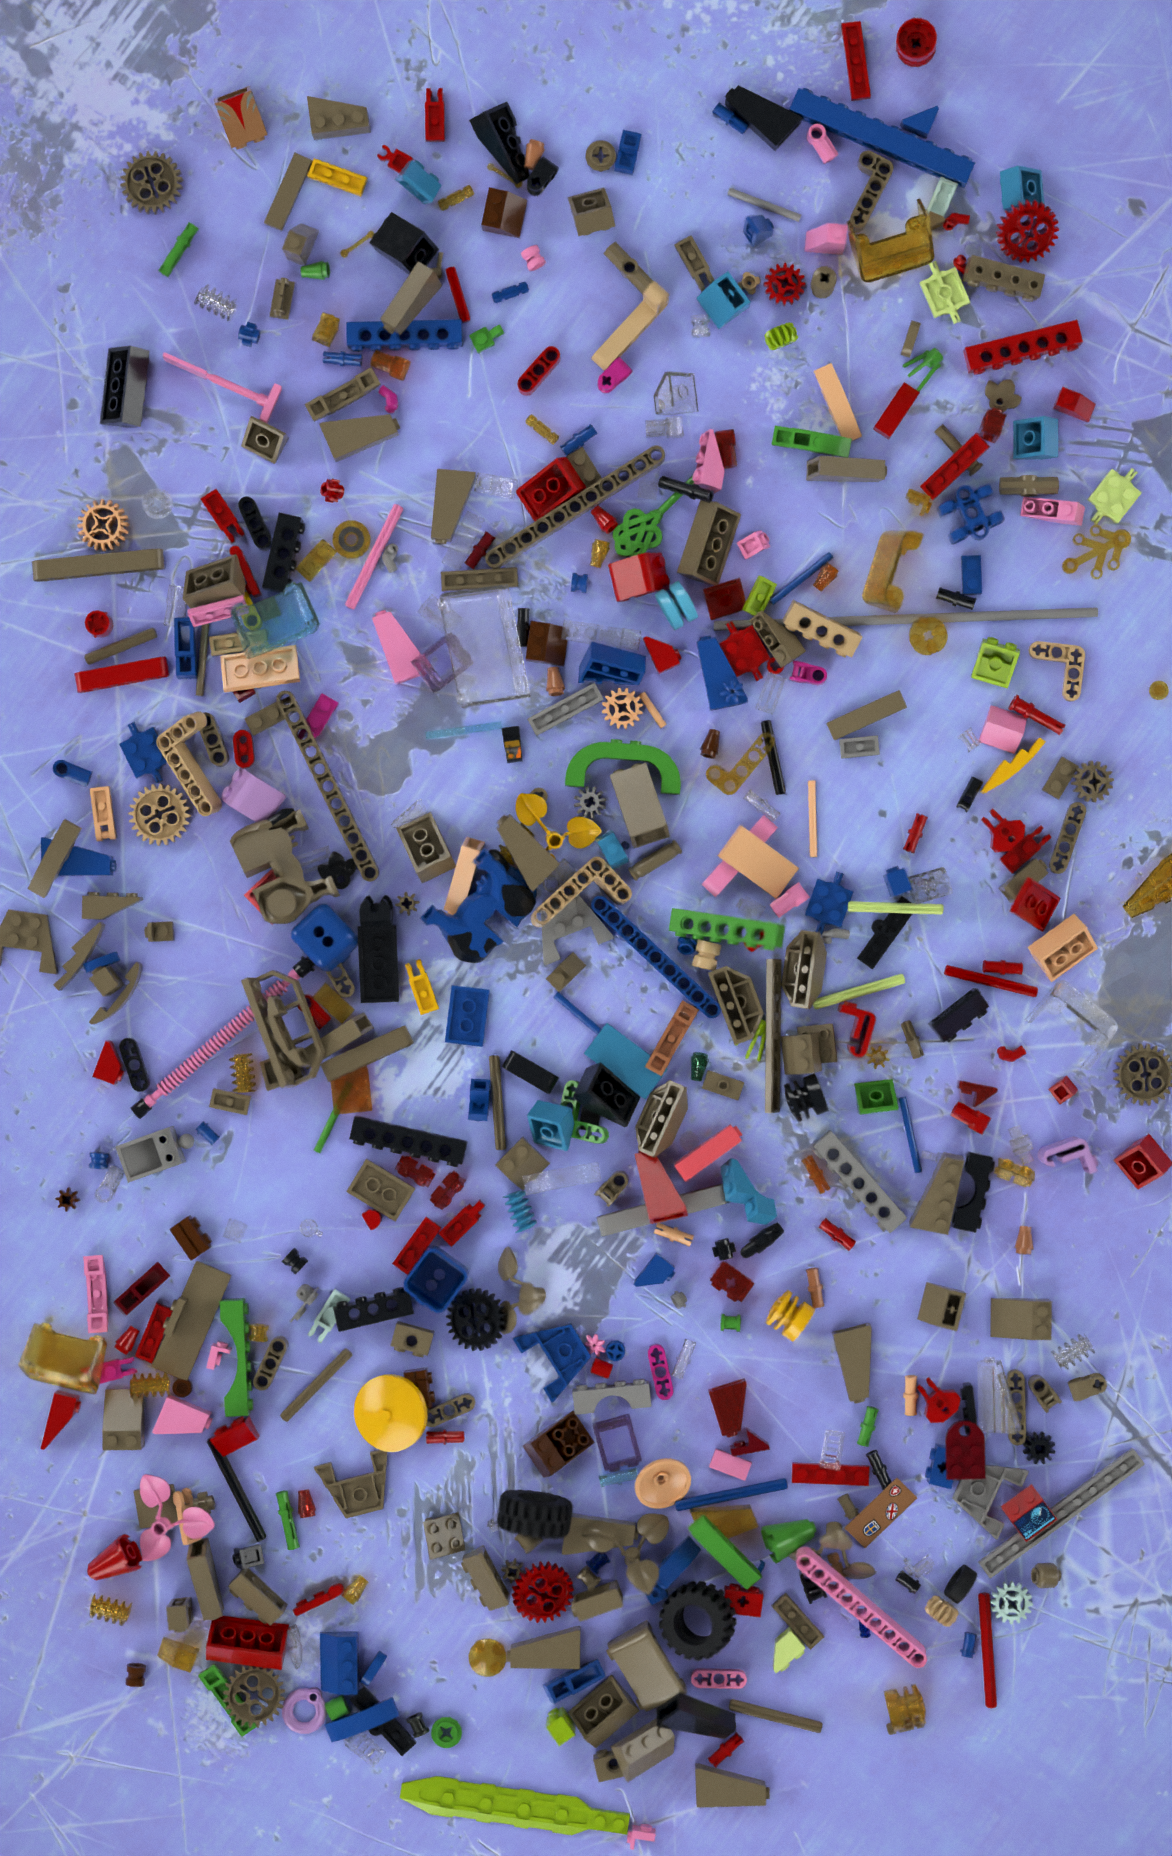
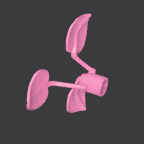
(153, 1540)

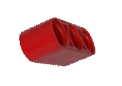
(543, 362)

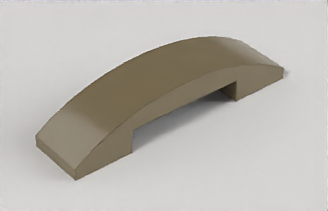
(343, 395)
(133, 976)
(275, 1012)

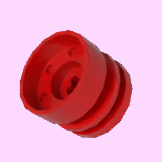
(913, 32)

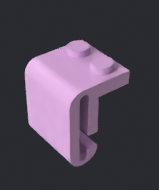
(252, 796)
(1082, 1152)

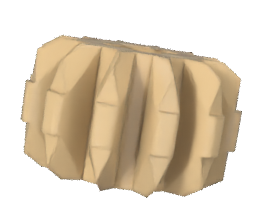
(941, 1611)

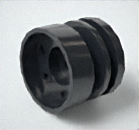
(806, 1097)

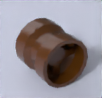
(135, 1674)

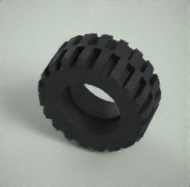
(534, 1514)
(679, 1634)

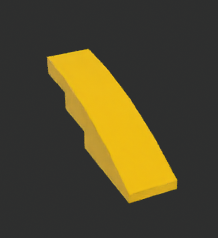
(1006, 770)

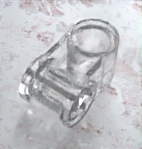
(560, 875)

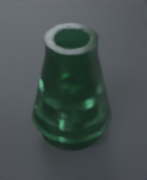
(698, 1065)

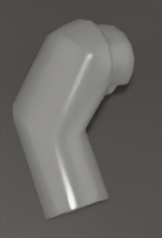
(834, 933)

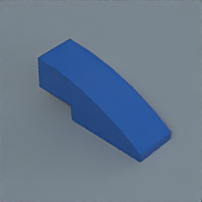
(185, 648)
(676, 1562)
(574, 1681)

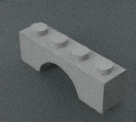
(635, 1393)

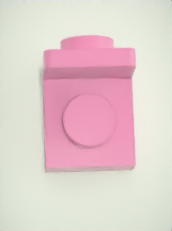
(753, 544)
(214, 1356)

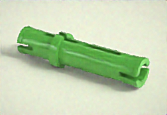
(183, 241)
(285, 1511)

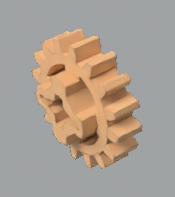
(627, 701)

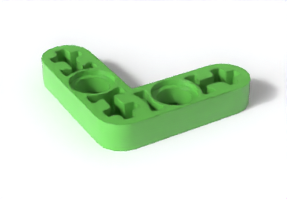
(567, 1092)

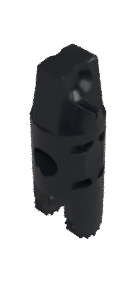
(762, 1240)

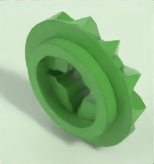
(446, 1741)

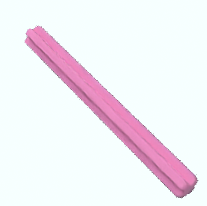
(374, 556)

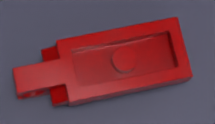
(461, 1223)

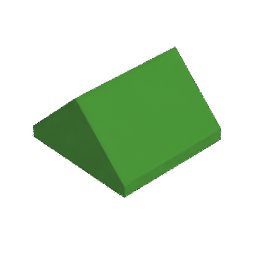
(875, 1096)

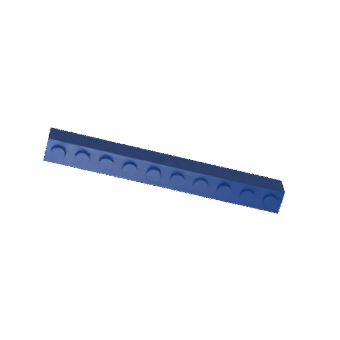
(881, 137)

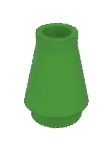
(317, 270)

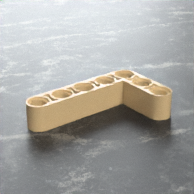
(653, 303)
(187, 763)
(577, 887)

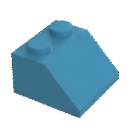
(419, 182)
(1021, 184)
(1035, 438)
(551, 1124)

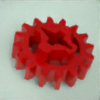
(791, 287)

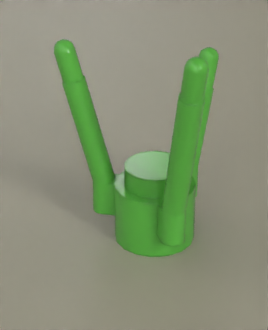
(931, 359)

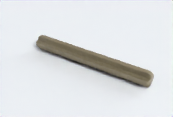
(497, 1103)
(316, 1384)
(775, 1716)

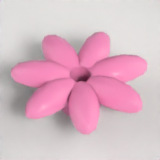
(595, 1345)

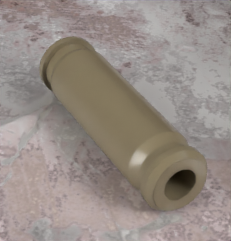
(655, 860)

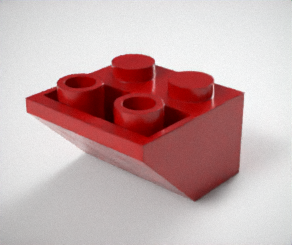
(237, 1435)

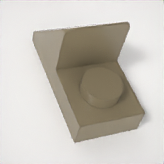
(565, 971)

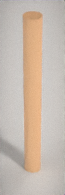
(812, 818)

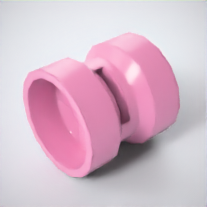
(533, 258)

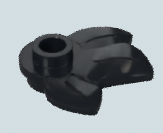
(338, 867)

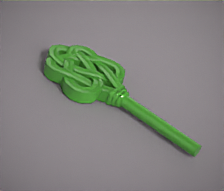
(657, 514)

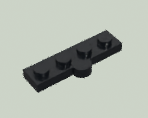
(883, 936)
(390, 1730)

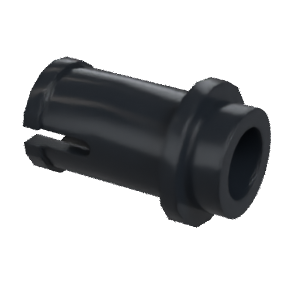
(908, 1582)

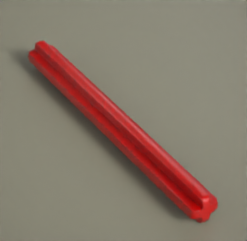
(987, 1650)

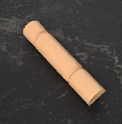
(653, 711)

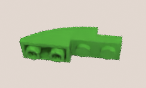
(811, 441)

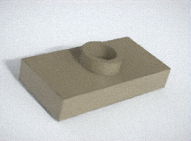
(722, 1085)

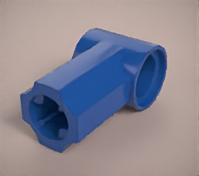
(74, 773)

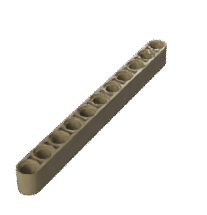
(580, 498)
(327, 776)

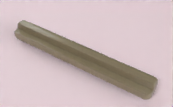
(120, 646)

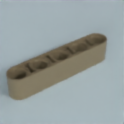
(367, 1053)

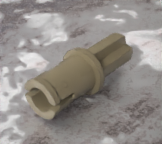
(912, 1040)

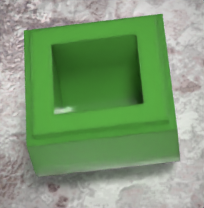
(337, 1708)

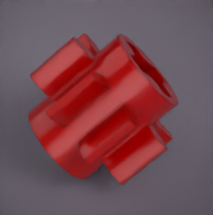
(332, 490)

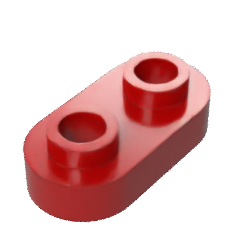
(243, 749)

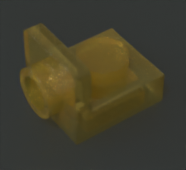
(916, 498)

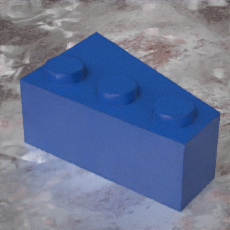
(611, 664)

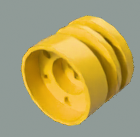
(790, 1315)

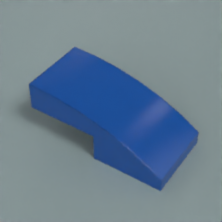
(627, 152)

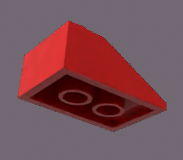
(550, 488)

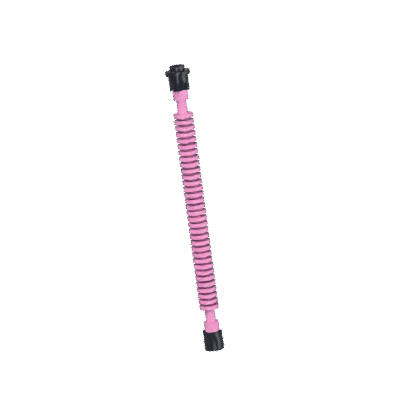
(144, 1105)

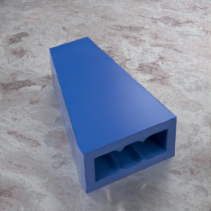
(715, 672)
(83, 862)

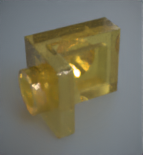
(326, 329)

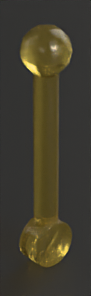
(490, 167)
(344, 253)

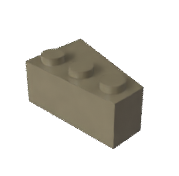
(336, 118)

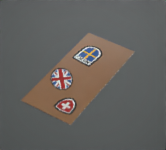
(880, 1512)

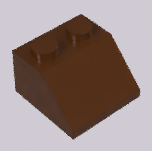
(503, 213)
(546, 644)

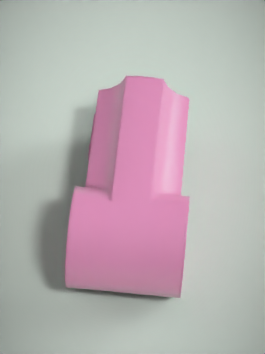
(823, 144)
(792, 898)

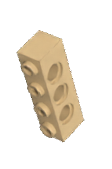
(798, 611)

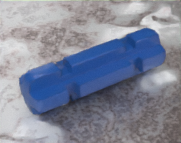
(510, 292)

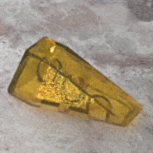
(1153, 890)

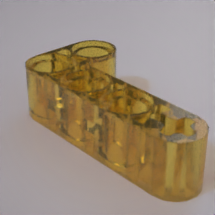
(744, 761)

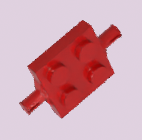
(744, 650)

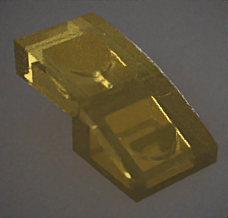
(316, 560)
(333, 1003)

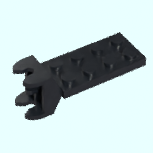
(377, 952)

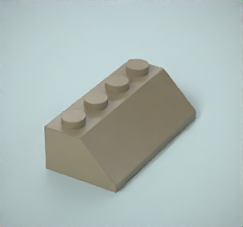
(709, 542)

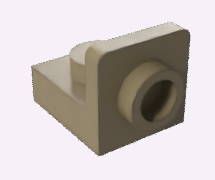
(159, 931)

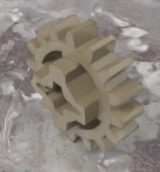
(1092, 789)

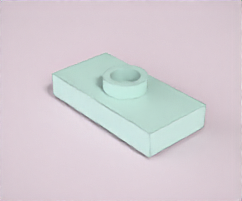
(942, 196)

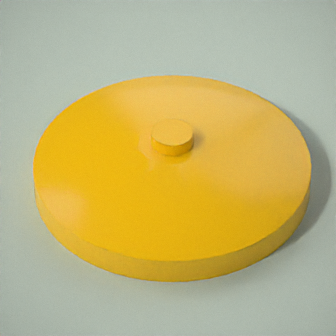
(390, 1412)

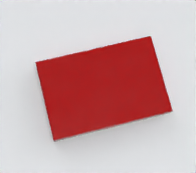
(1035, 904)

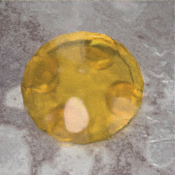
(487, 1657)

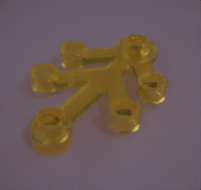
(1099, 550)

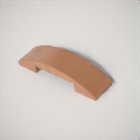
(671, 1038)

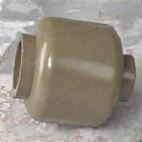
(1045, 1575)

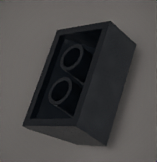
(959, 1015)

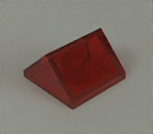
(724, 598)

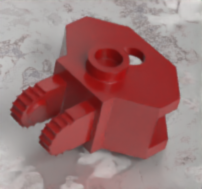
(1002, 831)
(937, 1401)

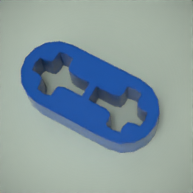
(102, 961)
(373, 1668)

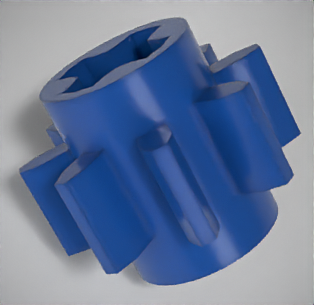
(249, 334)

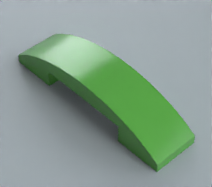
(215, 1681)

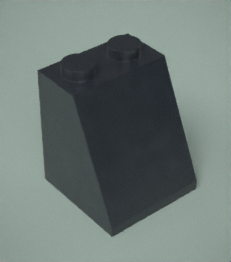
(403, 243)

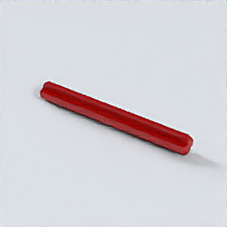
(991, 981)

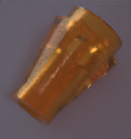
(825, 576)

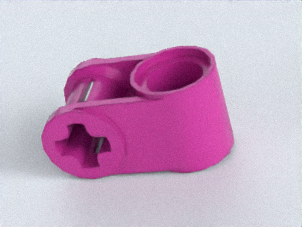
(616, 373)
(806, 673)

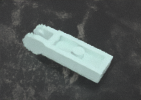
(326, 1316)

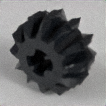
(1044, 1453)

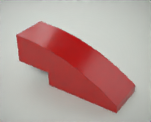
(896, 410)

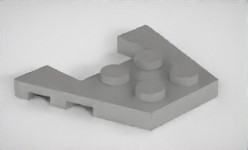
(570, 919)
(978, 1494)

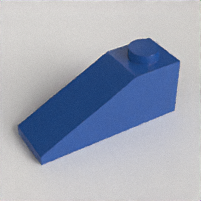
(757, 229)

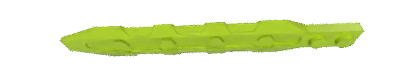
(510, 1806)

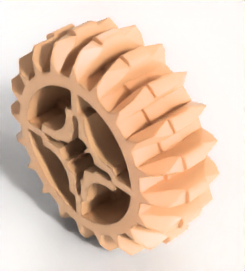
(113, 538)

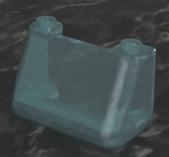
(275, 620)

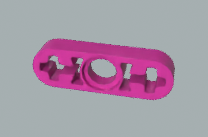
(658, 1387)

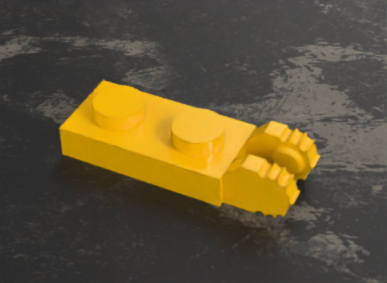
(422, 989)

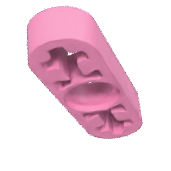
(704, 1683)

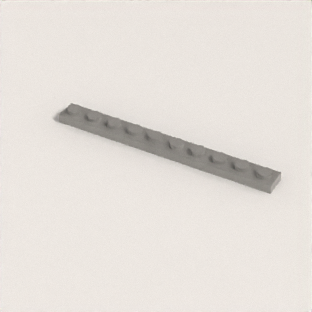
(1064, 1511)

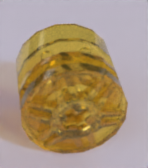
(905, 1707)

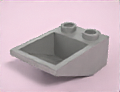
(149, 1154)

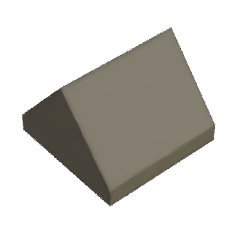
(935, 220)

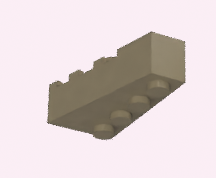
(938, 1201)

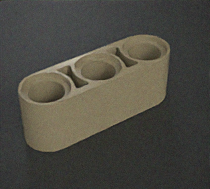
(219, 746)
(277, 1356)

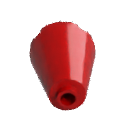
(117, 1559)

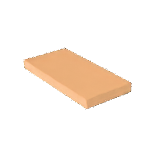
(269, 669)
(758, 861)

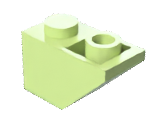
(786, 1648)

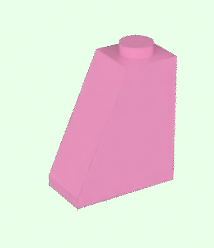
(827, 239)
(181, 1417)

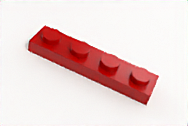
(855, 61)
(955, 466)
(813, 1474)

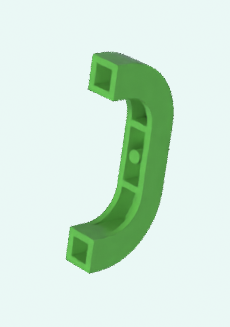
(620, 751)

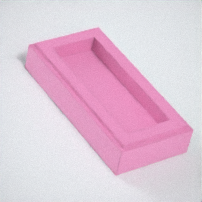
(730, 1465)

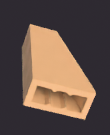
(463, 874)

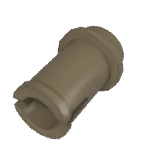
(848, 1506)

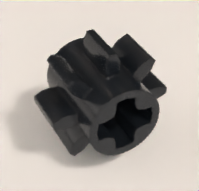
(723, 1249)

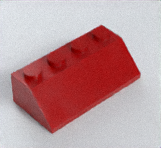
(247, 1642)

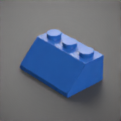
(339, 1662)

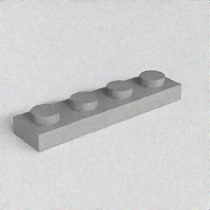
(565, 709)

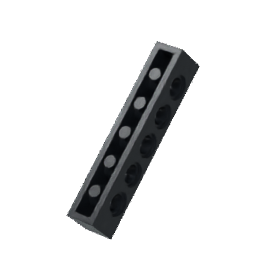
(359, 1137)

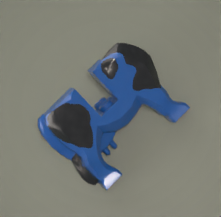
(498, 890)

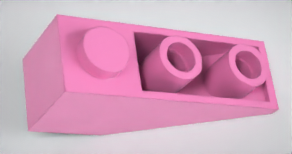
(709, 468)
(1053, 510)

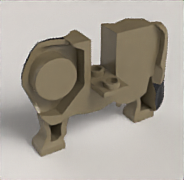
(270, 846)

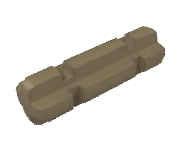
(908, 1726)

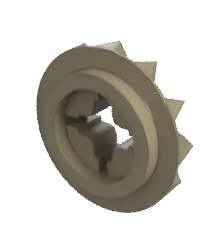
(594, 149)

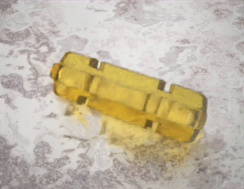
(455, 197)
(542, 429)

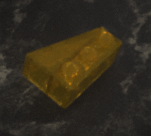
(730, 1519)

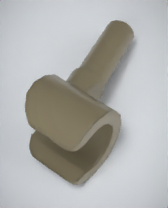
(438, 271)

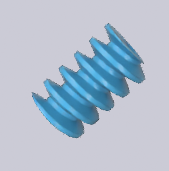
(520, 1210)

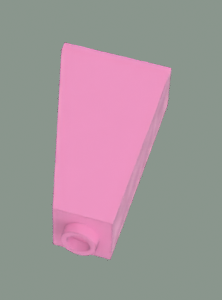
(396, 646)

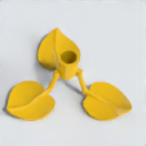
(581, 830)

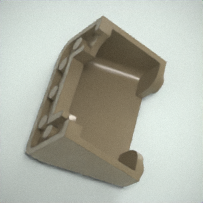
(646, 1667)

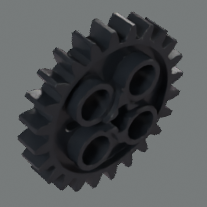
(460, 1321)

